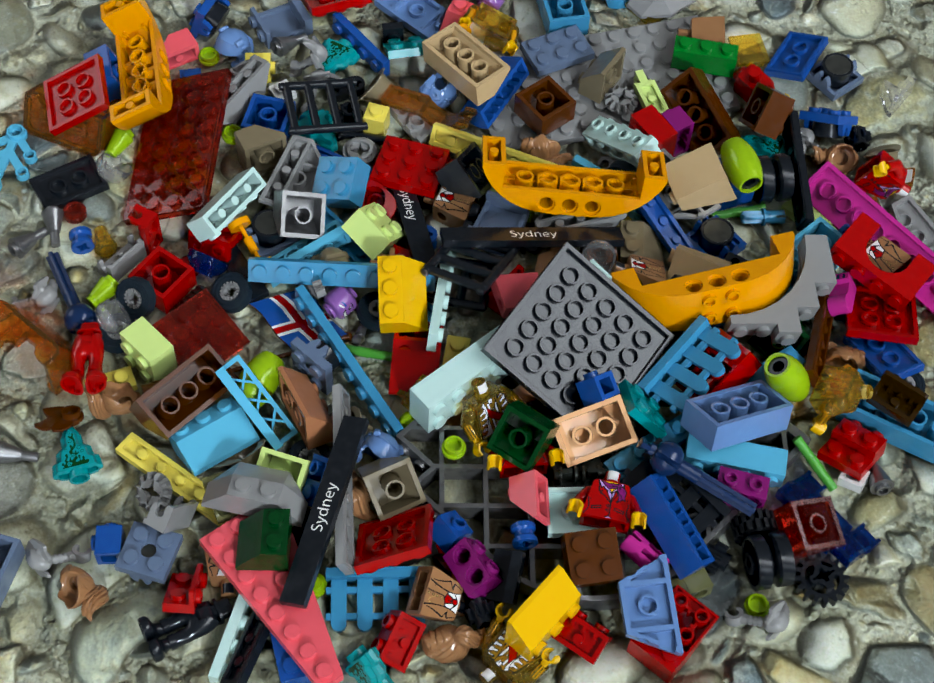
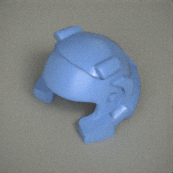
(233, 43)
(440, 92)
(380, 446)

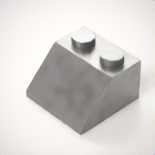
(299, 214)

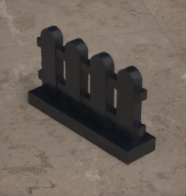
(706, 516)

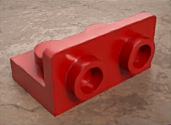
(218, 248)
(185, 591)
(584, 637)
(398, 639)

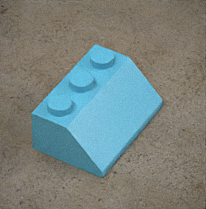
(214, 436)

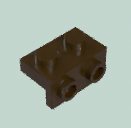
(898, 398)

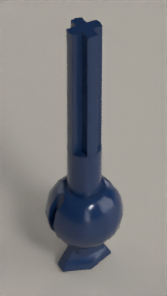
(77, 312)
(668, 459)

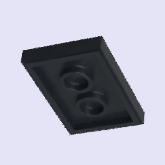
(69, 183)

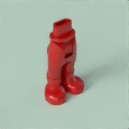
(86, 347)

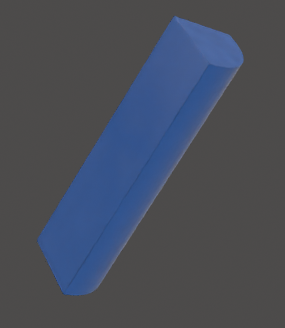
(492, 108)
(672, 525)

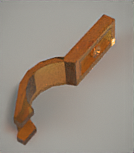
(423, 106)

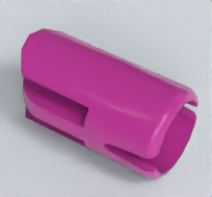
(640, 549)

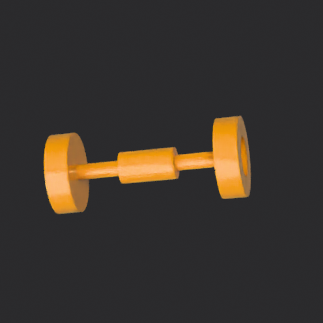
(239, 225)

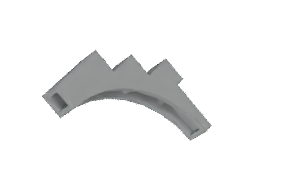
(782, 319)

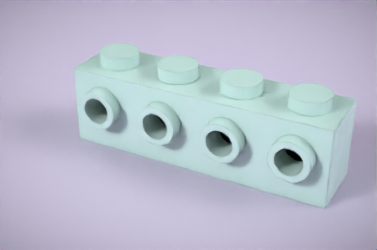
(618, 140)
(226, 205)

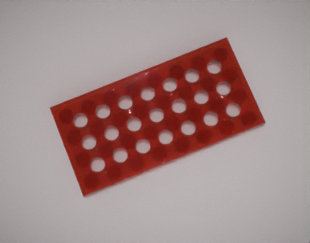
(203, 152)

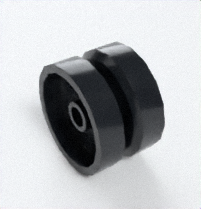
(777, 179)
(768, 560)

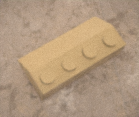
(465, 63)

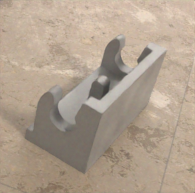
(124, 259)
(173, 517)

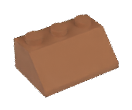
(305, 407)

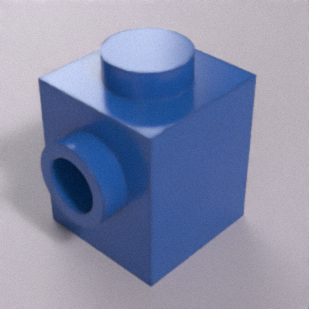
(597, 387)
(449, 530)
(108, 543)

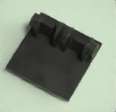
(578, 475)

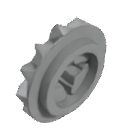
(626, 106)
(367, 146)
(161, 486)

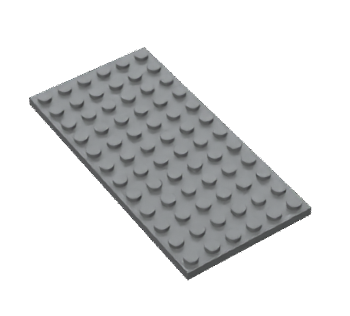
(646, 47)

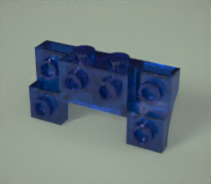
(858, 542)

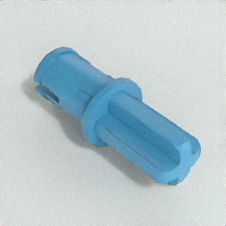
(762, 217)

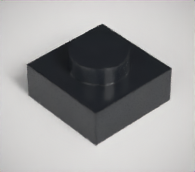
(392, 31)

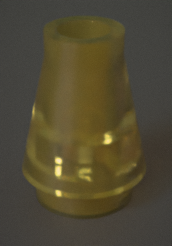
(103, 242)

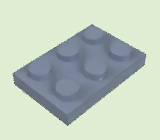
(557, 50)

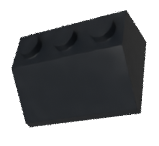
(464, 173)

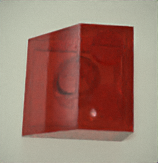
(810, 525)

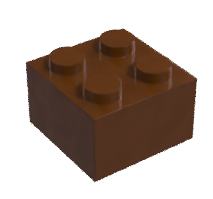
(544, 106)
(767, 111)
(592, 557)

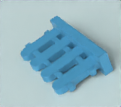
(683, 353)
(388, 576)

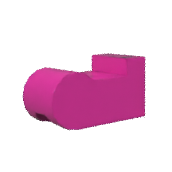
(842, 296)

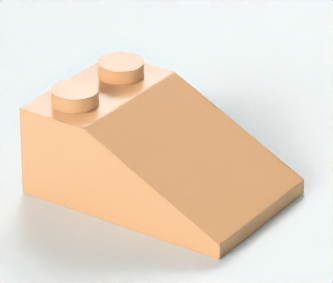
(595, 431)

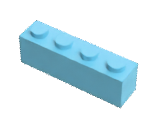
(745, 456)

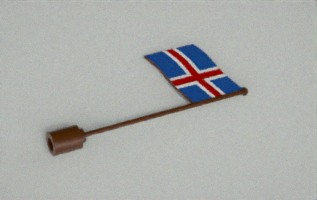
(285, 322)

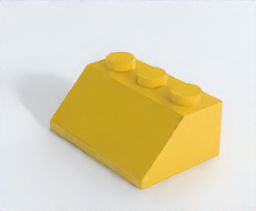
(401, 295)
(543, 614)

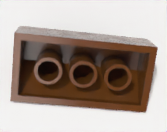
(703, 106)
(182, 394)

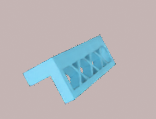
(304, 250)
(247, 406)

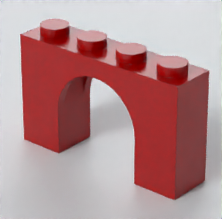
(893, 288)

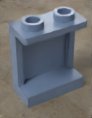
(281, 21)
(500, 213)

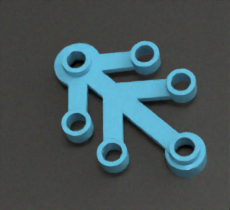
(14, 136)

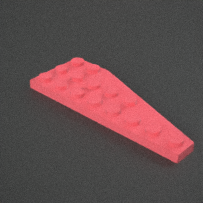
(296, 629)

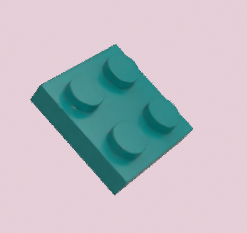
(401, 49)
(642, 409)

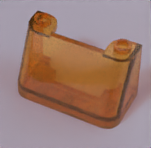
(87, 137)
(50, 347)

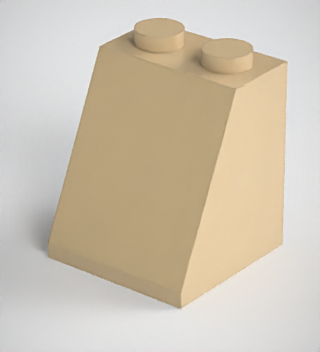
(698, 179)
(691, 261)

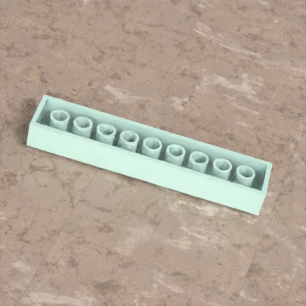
(443, 390)

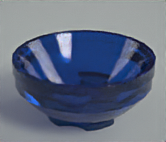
(205, 264)

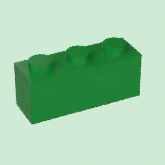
(710, 56)

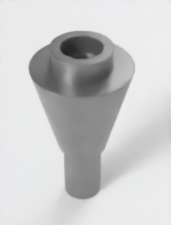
(284, 44)
(53, 220)
(21, 245)
(11, 453)
(879, 481)

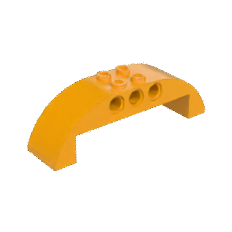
(141, 63)
(572, 188)
(718, 291)

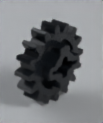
(821, 575)

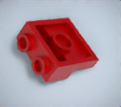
(852, 448)

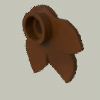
(60, 418)

